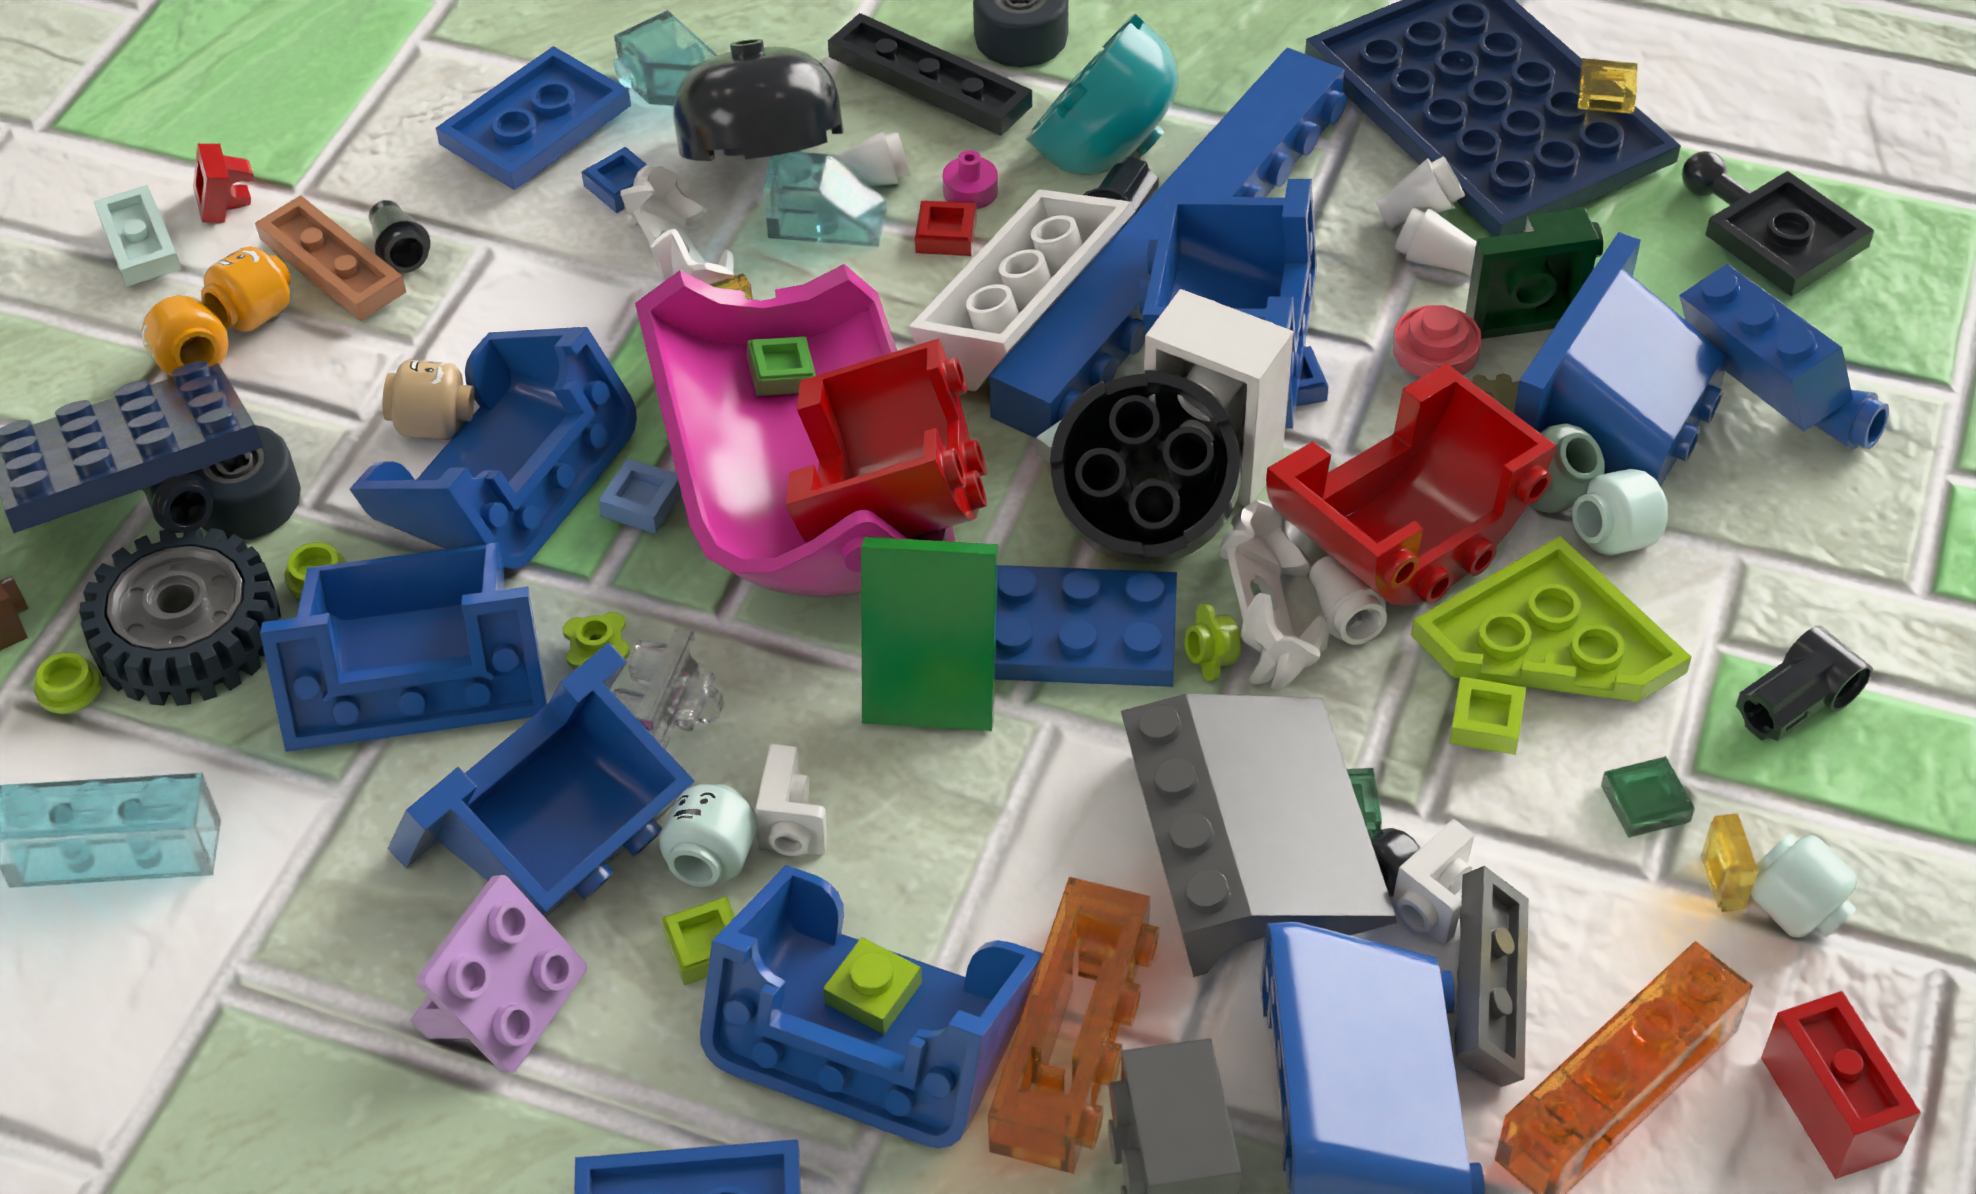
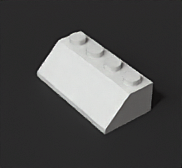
(1018, 278)

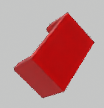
(1839, 1084)

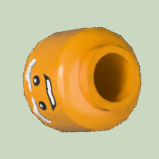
(247, 288)
(183, 332)

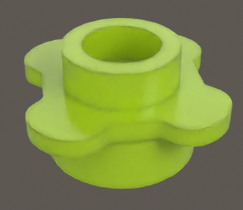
(592, 634)
(1212, 642)

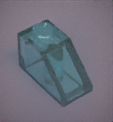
(658, 57)
(820, 202)

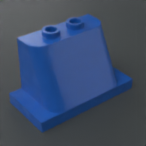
(1241, 255)
(1625, 371)
(404, 649)
(554, 794)

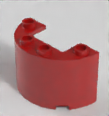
(888, 444)
(1424, 499)

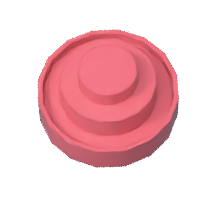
(1436, 336)

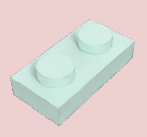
(137, 235)

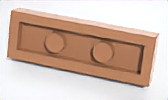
(331, 257)

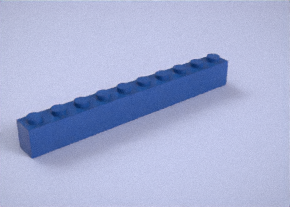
(1099, 314)

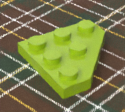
(1552, 628)

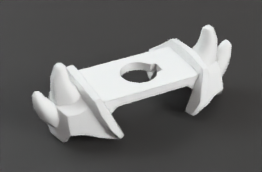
(663, 215)
(1259, 554)

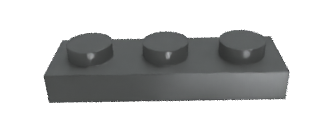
(1492, 977)

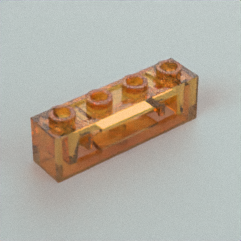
(1112, 942)
(1622, 1072)

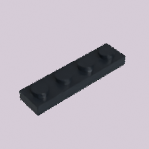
(930, 74)

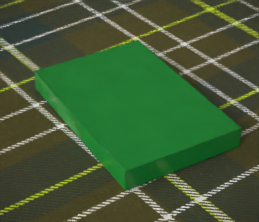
(928, 633)

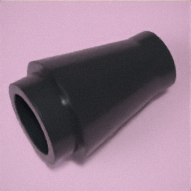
(398, 237)
(181, 503)

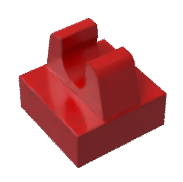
(215, 182)

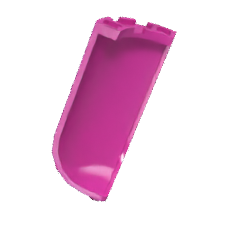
(740, 446)

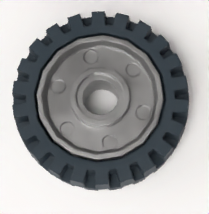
(179, 615)

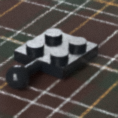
(1780, 228)

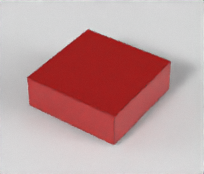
(946, 228)

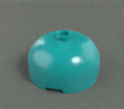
(1111, 103)

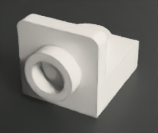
(782, 808)
(1432, 879)

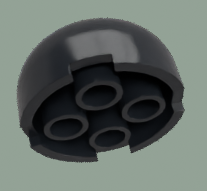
(755, 103)
(1118, 441)

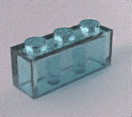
(107, 830)

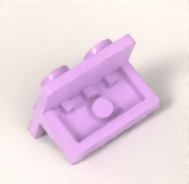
(498, 977)

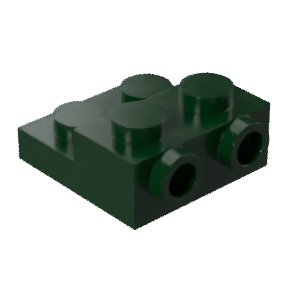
(1532, 276)

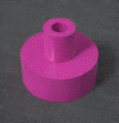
(970, 180)

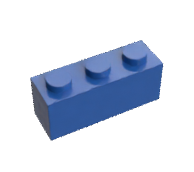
(1769, 347)

